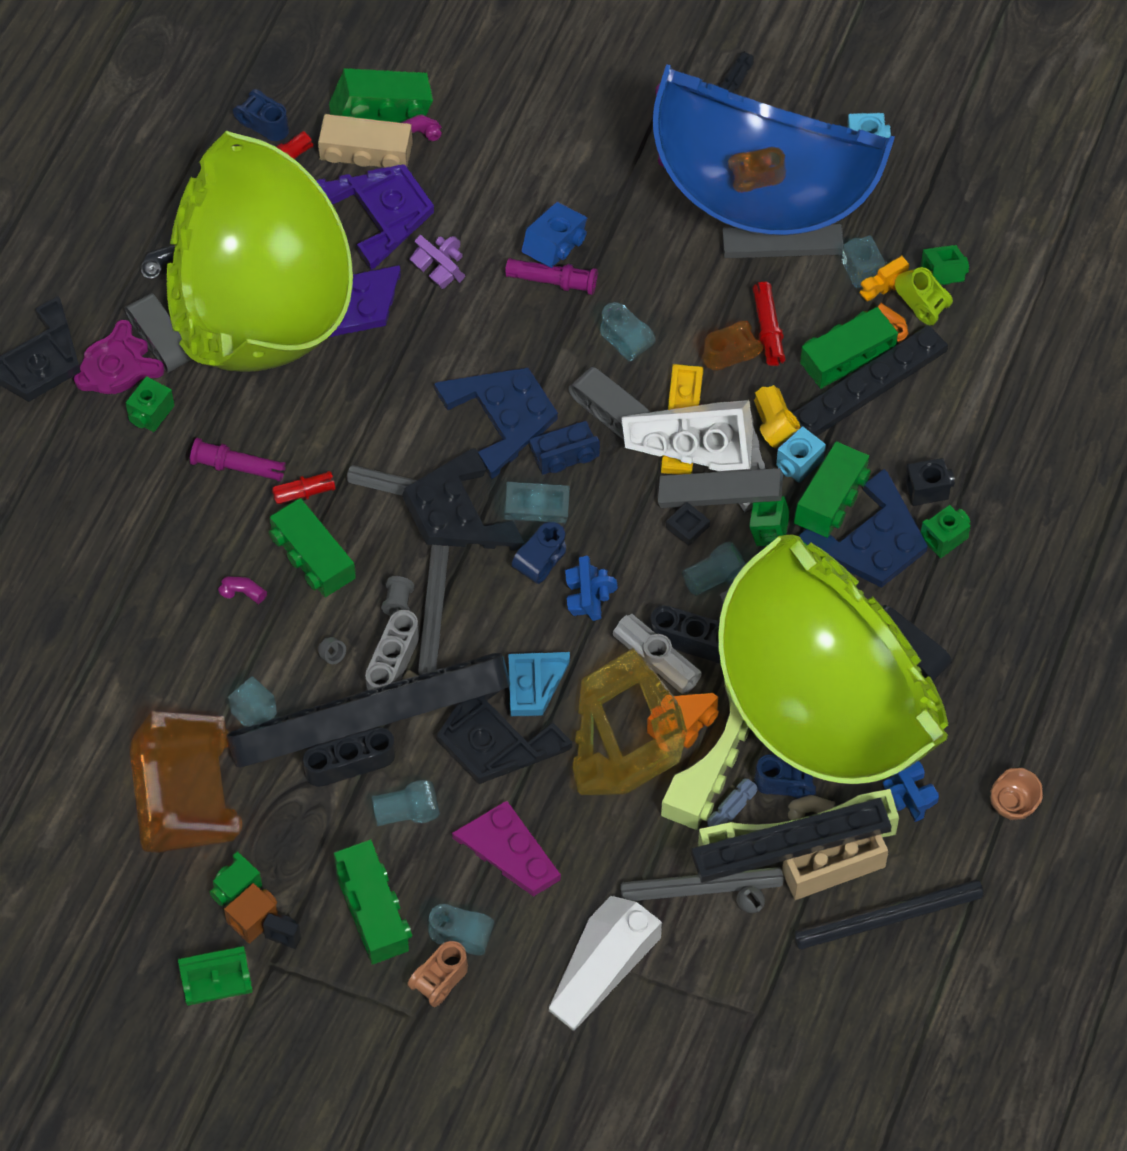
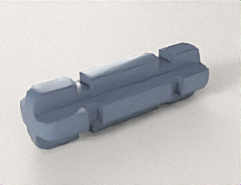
(733, 803)

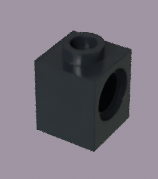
(923, 492)

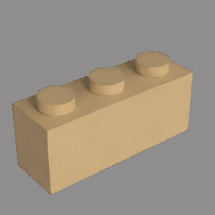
(365, 141)
(834, 866)

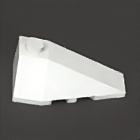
(702, 434)
(607, 951)

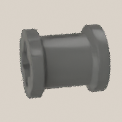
(397, 595)

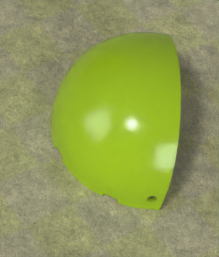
(255, 260)
(824, 669)

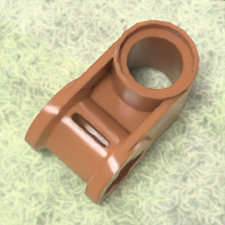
(435, 977)

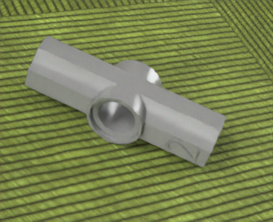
(670, 665)

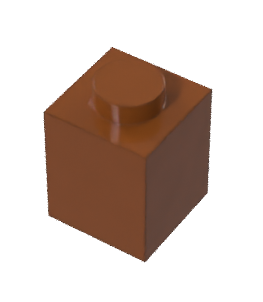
(249, 912)

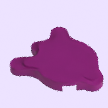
(116, 362)

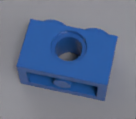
(554, 235)

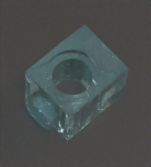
(864, 249)
(252, 703)

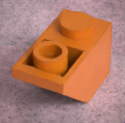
(697, 712)

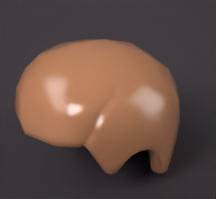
(1016, 794)

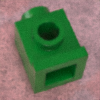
(945, 264)
(769, 521)
(942, 537)
(234, 880)

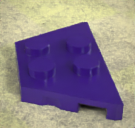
(370, 300)

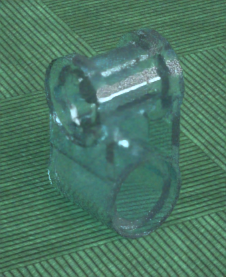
(625, 331)
(463, 926)

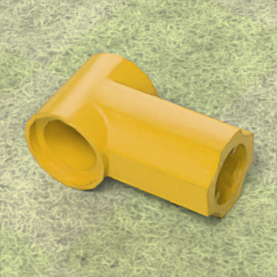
(777, 420)

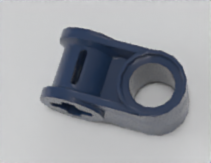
(263, 116)
(541, 552)
(786, 781)

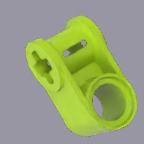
(923, 296)

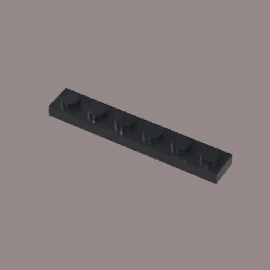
(871, 381)
(791, 840)

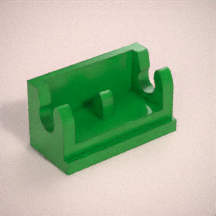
(215, 975)

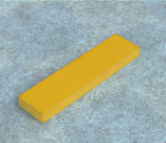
(684, 392)

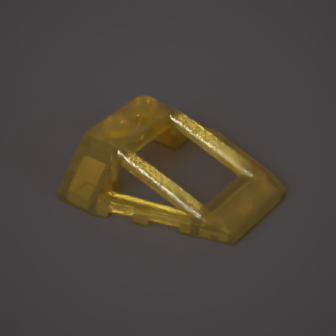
(622, 774)

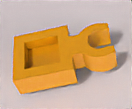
(884, 280)

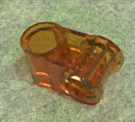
(756, 169)
(734, 346)

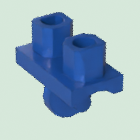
(594, 587)
(908, 795)

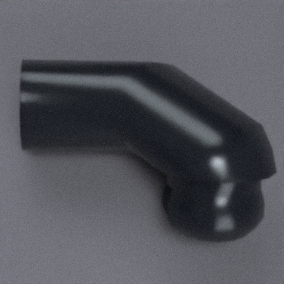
(155, 260)

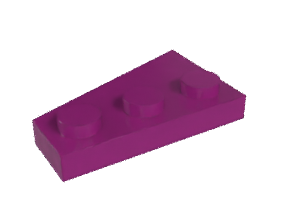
(510, 847)

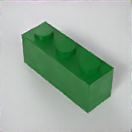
(848, 347)
(832, 490)
(311, 548)

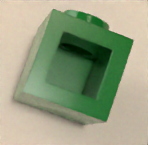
(149, 404)

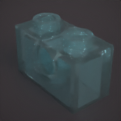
(536, 502)

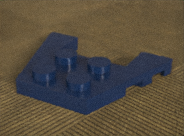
(512, 404)
(883, 543)

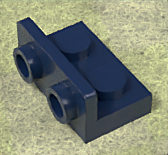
(565, 448)

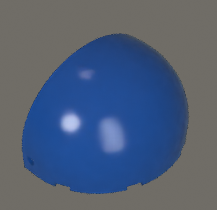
(826, 164)

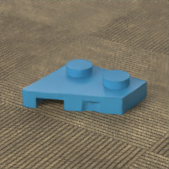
(534, 680)

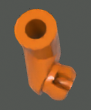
(896, 320)

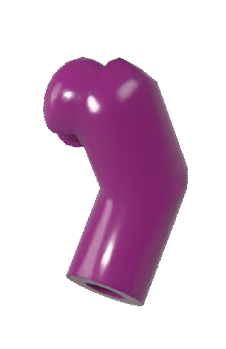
(425, 125)
(244, 585)

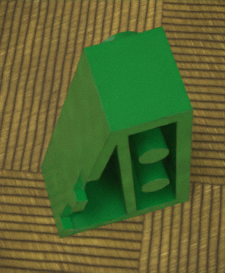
(381, 95)
(371, 902)

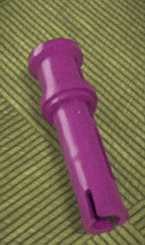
(565, 276)
(222, 458)

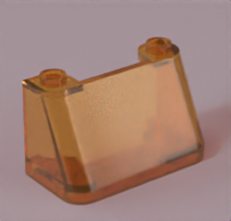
(181, 782)

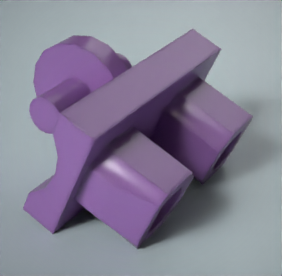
(446, 269)

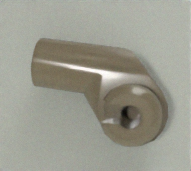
(806, 804)

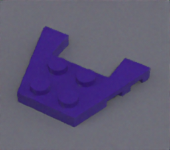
(391, 201)

